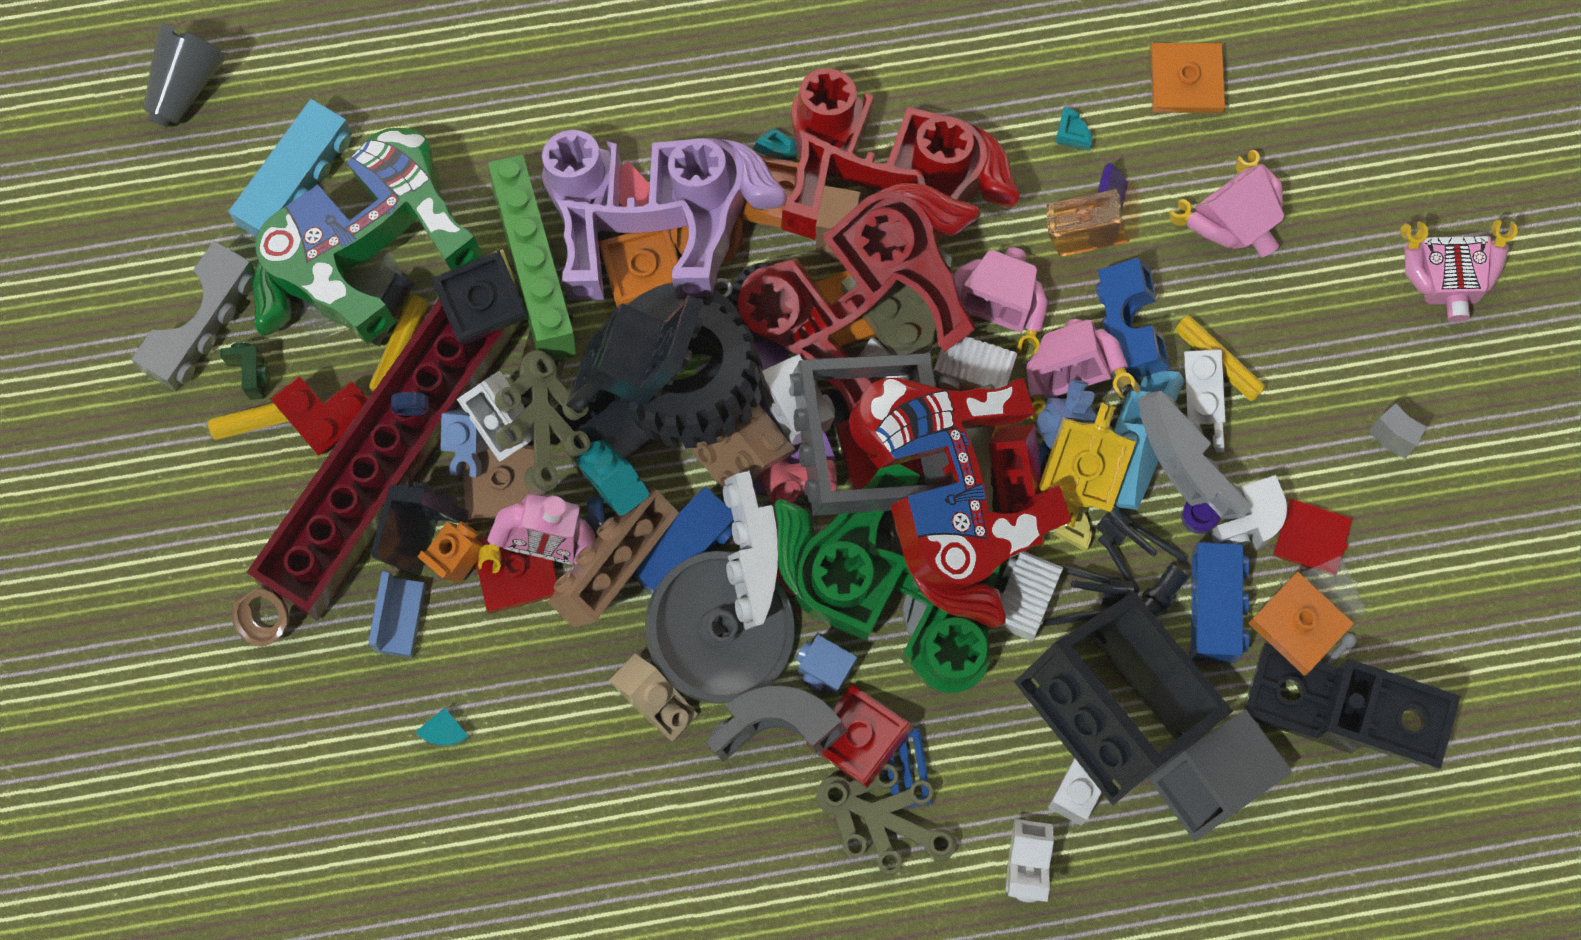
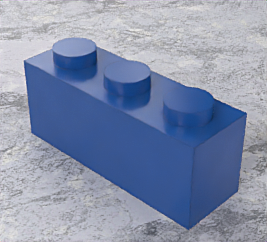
(695, 530)
(1218, 602)

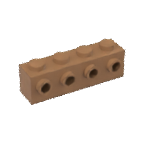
(611, 560)

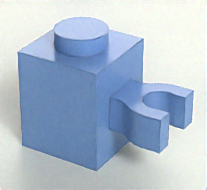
(1075, 407)
(464, 439)

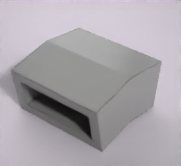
(1397, 431)

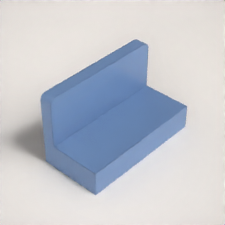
(396, 616)

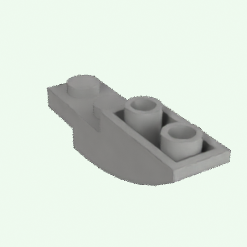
(1180, 451)

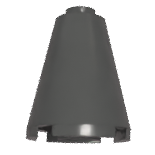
(178, 73)

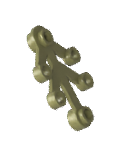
(542, 416)
(879, 816)

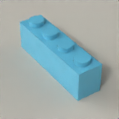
(293, 166)

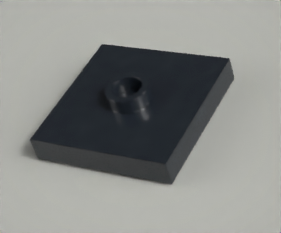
(479, 298)

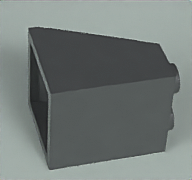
(1220, 775)

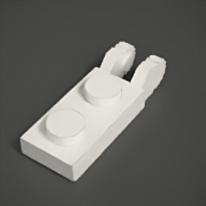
(1206, 391)

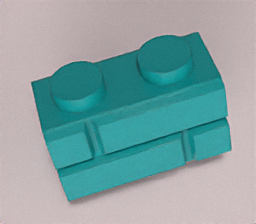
(612, 477)

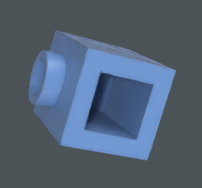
(824, 665)

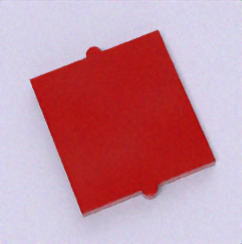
(1311, 535)

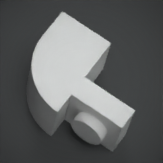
(1261, 521)
(1029, 861)

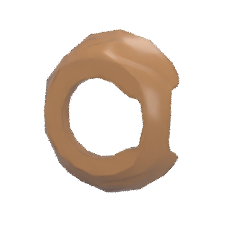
(250, 628)

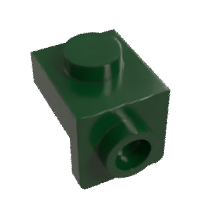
(254, 372)

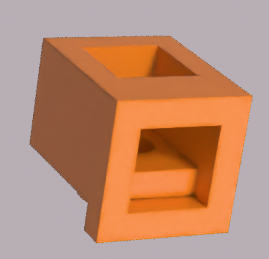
(453, 551)

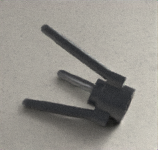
(1120, 528)
(1110, 592)

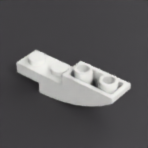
(756, 564)

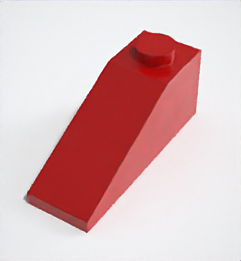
(1016, 467)

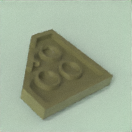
(901, 317)

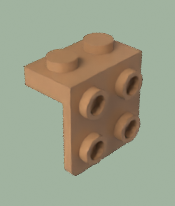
(751, 449)

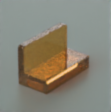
(1086, 223)

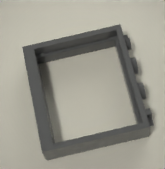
(812, 450)

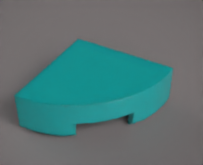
(1073, 131)
(776, 145)
(442, 730)

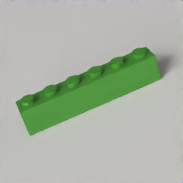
(531, 258)

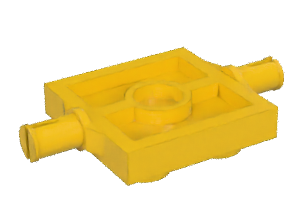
(1088, 463)

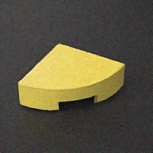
(1078, 535)

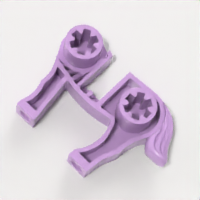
(691, 186)

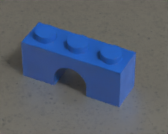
(1123, 292)

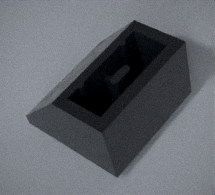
(610, 421)

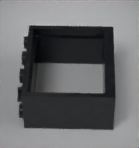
(1092, 720)

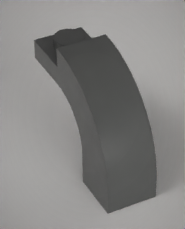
(776, 708)

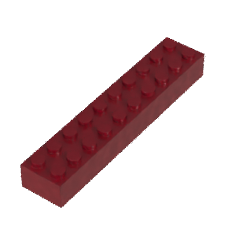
(346, 497)

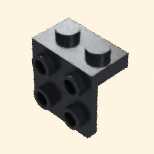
(409, 524)

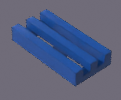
(915, 735)

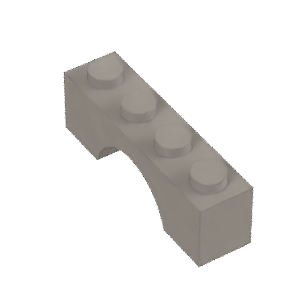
(173, 353)

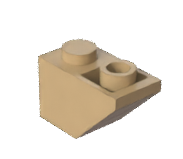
(653, 697)

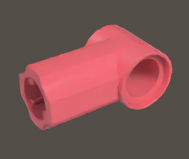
(788, 480)

